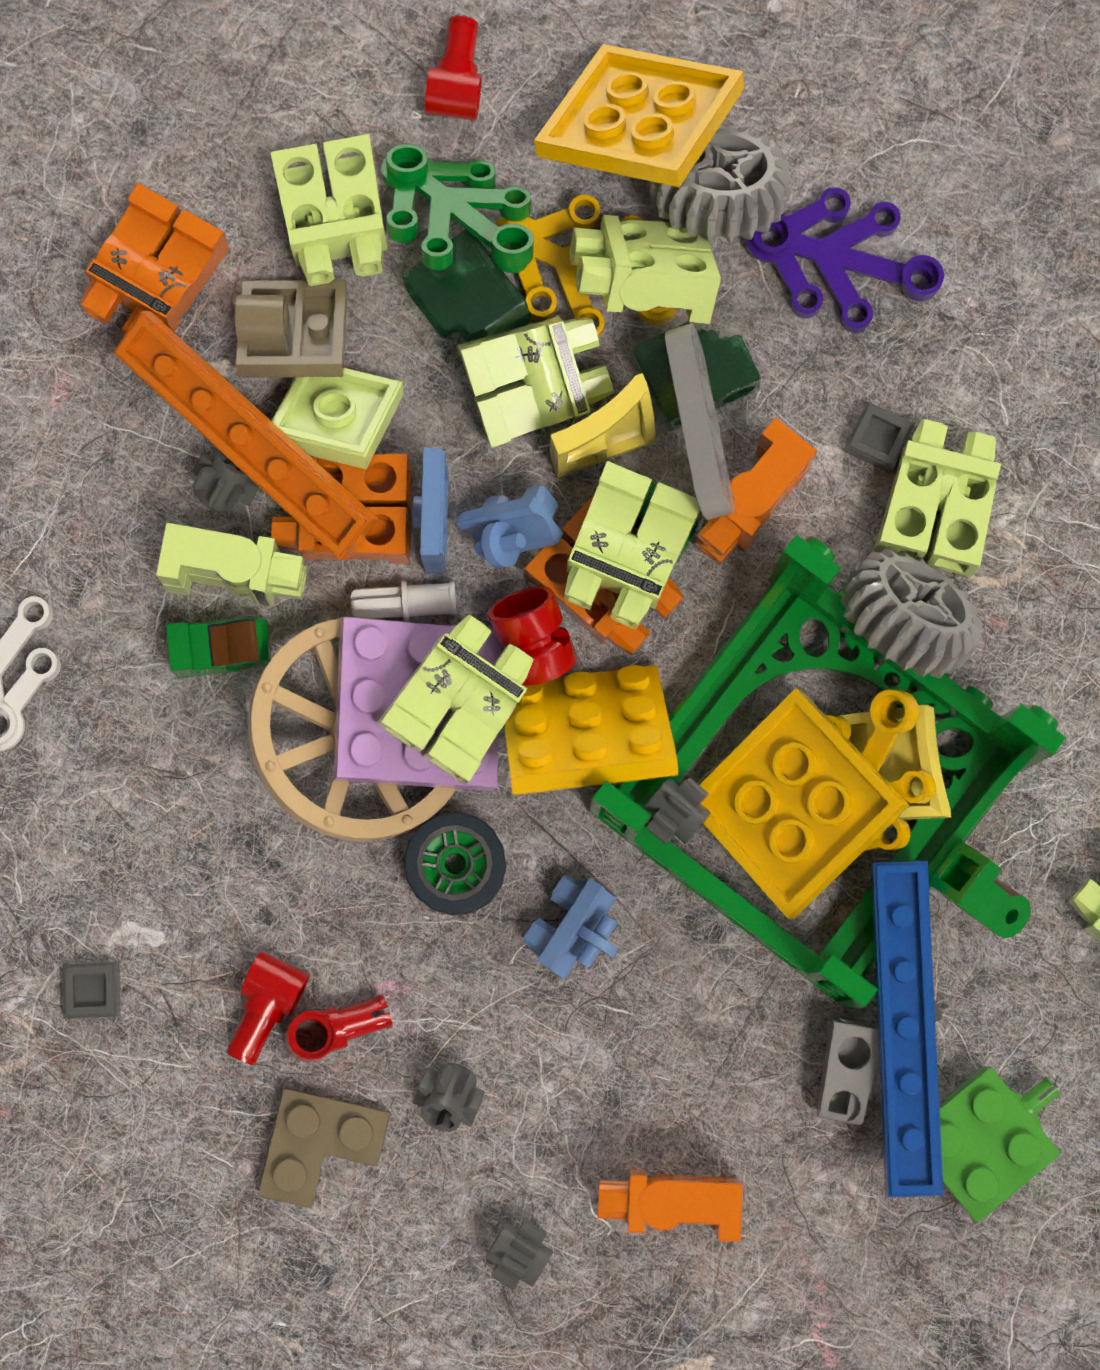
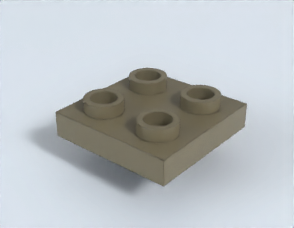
(291, 329)

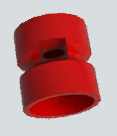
(532, 623)

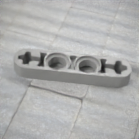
(699, 422)

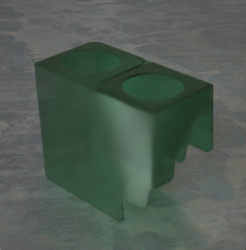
(468, 295)
(728, 367)

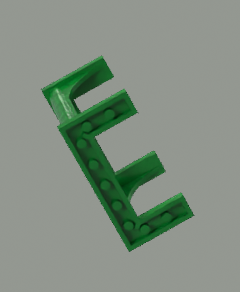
(802, 594)

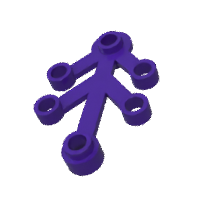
(835, 255)

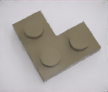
(308, 1130)

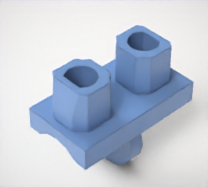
(512, 526)
(581, 932)

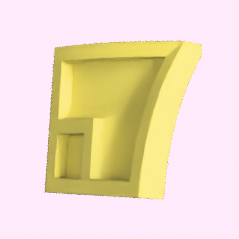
(609, 432)
(910, 752)

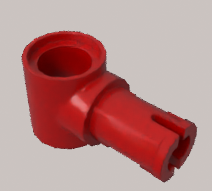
(455, 85)
(270, 993)
(338, 1027)

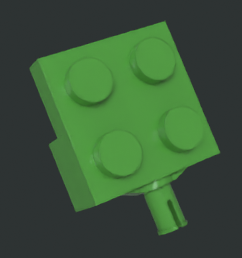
(992, 1140)

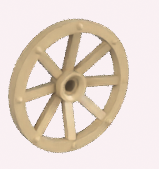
(272, 766)

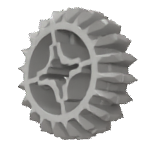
(731, 189)
(911, 613)

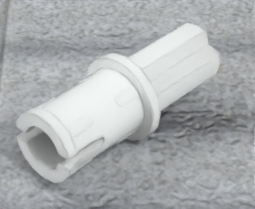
(404, 601)

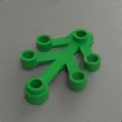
(411, 170)

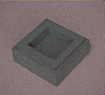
(879, 437)
(91, 990)

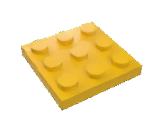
(640, 115)
(590, 731)
(797, 803)

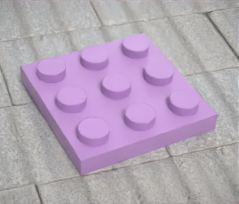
(372, 670)

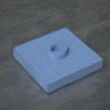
(431, 511)

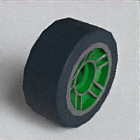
(449, 836)

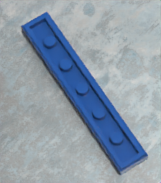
(906, 1029)

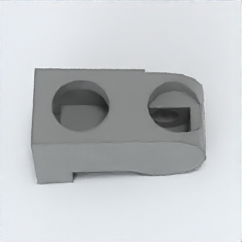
(847, 1070)

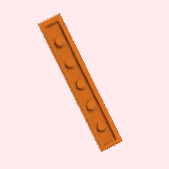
(245, 435)

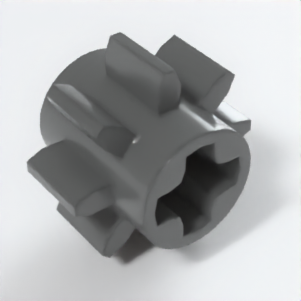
(222, 483)
(677, 810)
(448, 1097)
(519, 1254)

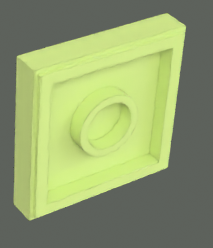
(339, 415)

